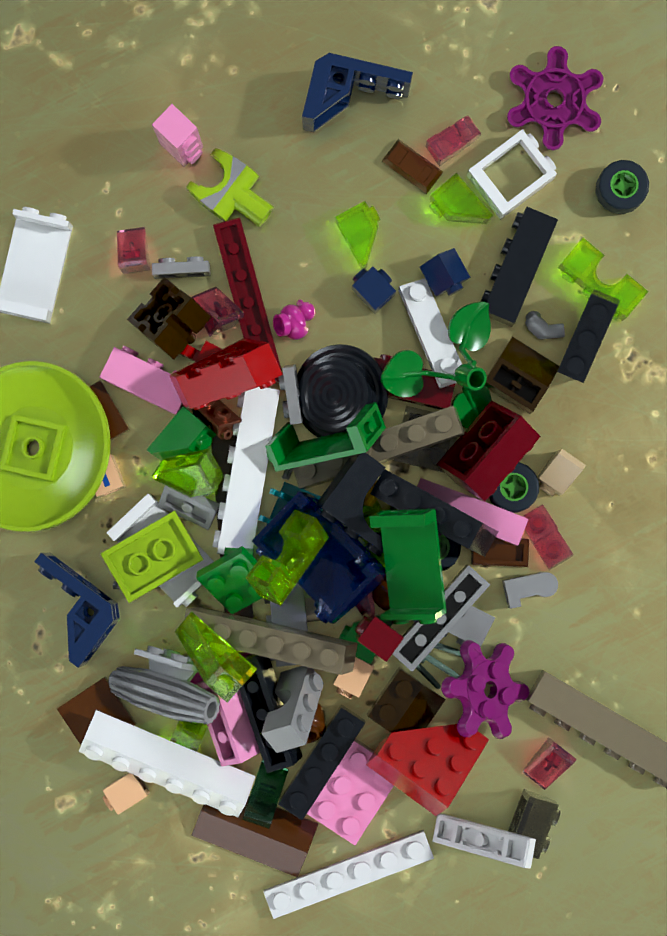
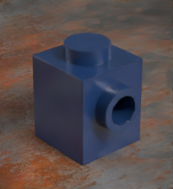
(445, 273)
(373, 288)

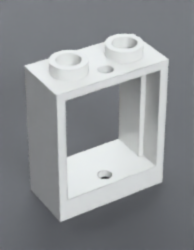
(489, 190)

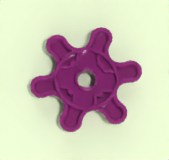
(557, 79)
(471, 685)

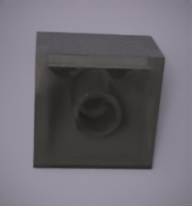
(534, 819)

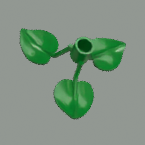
(471, 330)

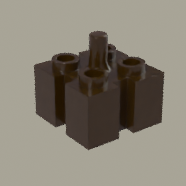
(169, 318)

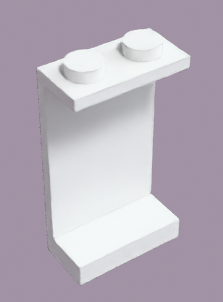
(34, 264)
(145, 512)

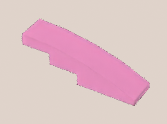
(507, 523)

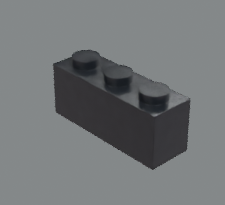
(588, 335)

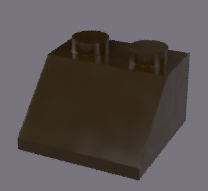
(405, 704)

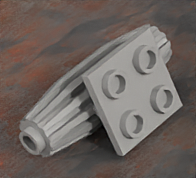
(165, 687)

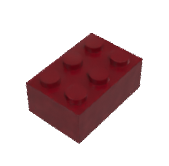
(488, 450)

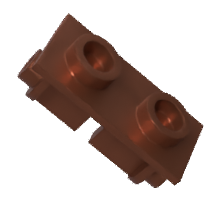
(219, 417)

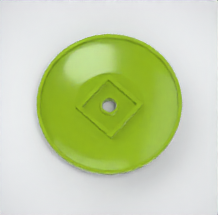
(73, 440)

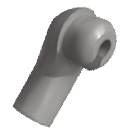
(541, 329)

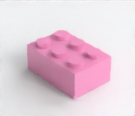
(351, 795)

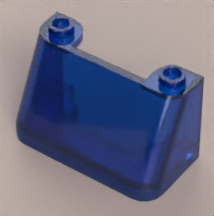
(341, 570)

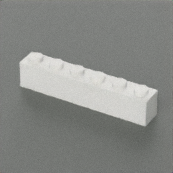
(248, 469)
(167, 764)

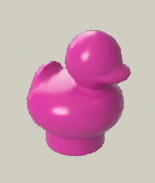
(292, 320)

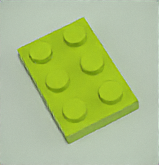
(152, 556)

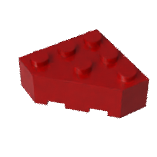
(227, 373)
(428, 763)

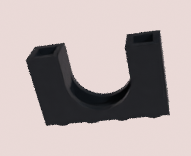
(346, 496)
(450, 520)

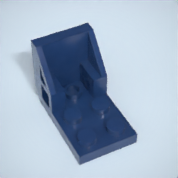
(329, 98)
(84, 631)

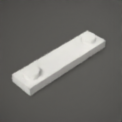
(430, 329)
(484, 840)

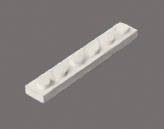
(348, 874)

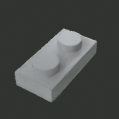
(169, 268)
(289, 382)
(194, 509)

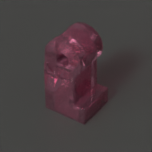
(452, 140)

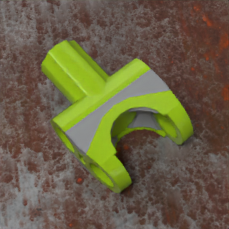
(232, 192)

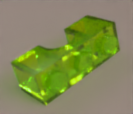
(581, 268)
(302, 541)

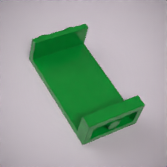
(288, 452)
(411, 565)

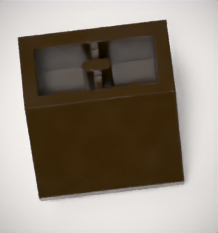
(521, 375)

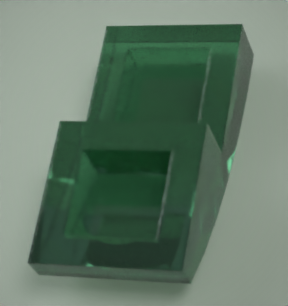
(265, 796)

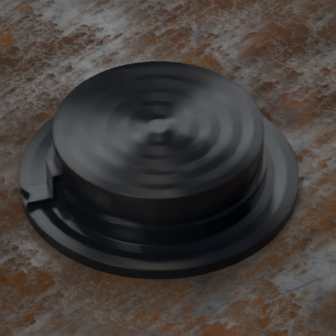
(337, 386)

